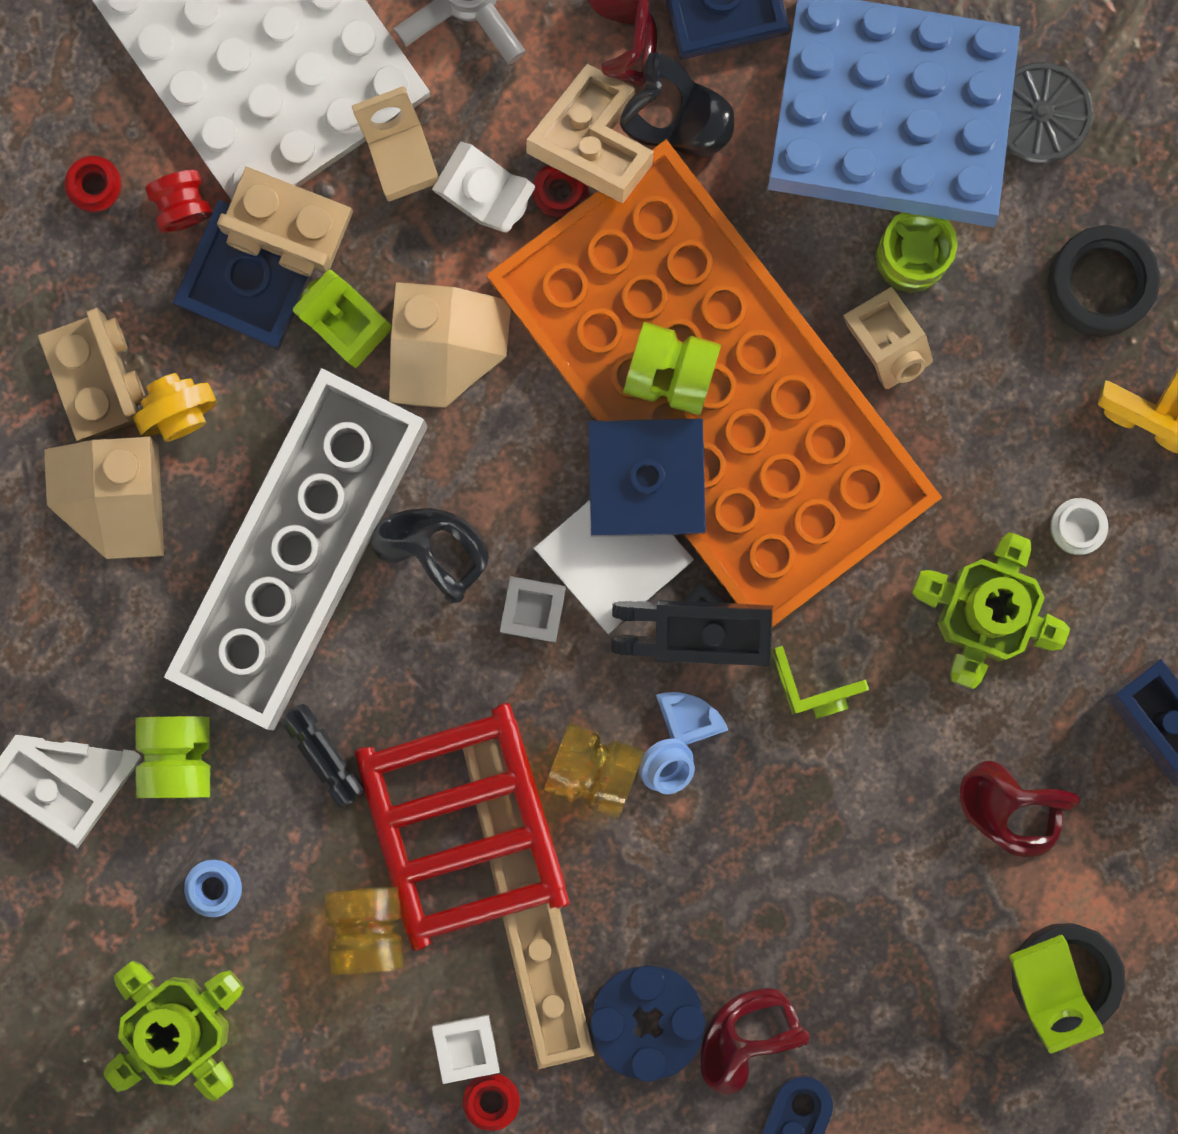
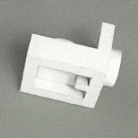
(483, 188)

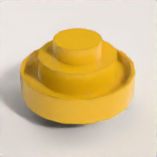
(174, 407)

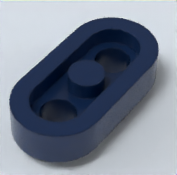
(782, 1118)

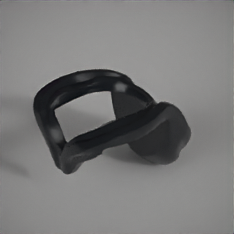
(703, 120)
(410, 534)

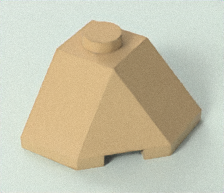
(443, 342)
(109, 494)

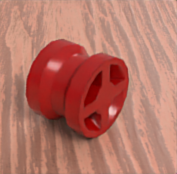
(178, 201)

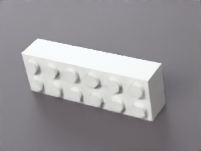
(296, 550)

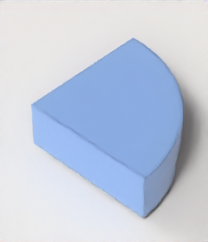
(689, 717)

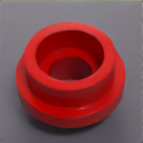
(84, 169)
(549, 206)
(486, 1119)

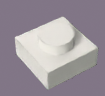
(466, 1049)

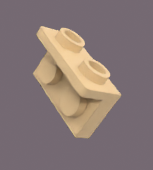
(284, 221)
(92, 375)

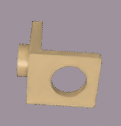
(397, 146)

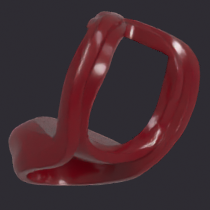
(635, 13)
(991, 796)
(727, 1055)

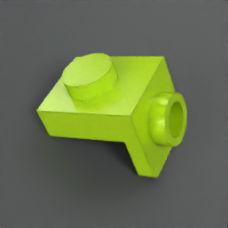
(342, 317)

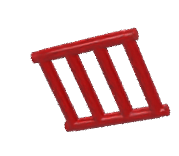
(533, 835)

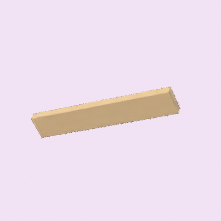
(534, 935)

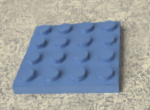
(896, 109)

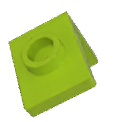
(822, 704)
(1053, 992)

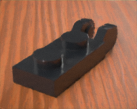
(698, 632)

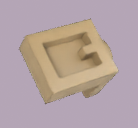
(890, 338)

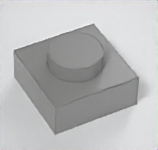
(532, 609)

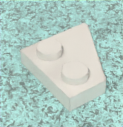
(63, 783)

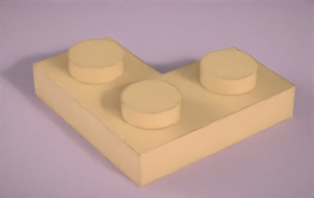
(581, 138)

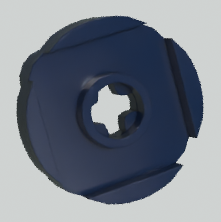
(681, 1022)

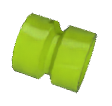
(916, 251)
(651, 372)
(173, 757)

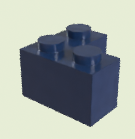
(1150, 709)

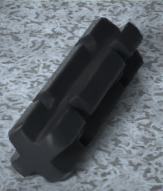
(322, 755)

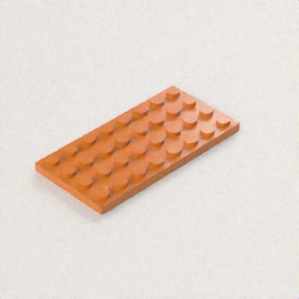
(792, 449)

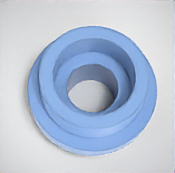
(667, 766)
(195, 892)

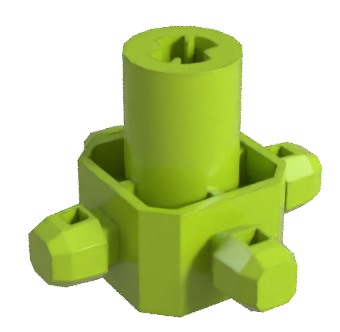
(968, 621)
(199, 1026)

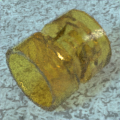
(593, 770)
(361, 951)

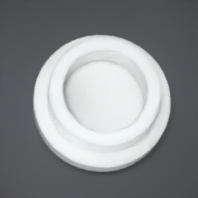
(1079, 526)

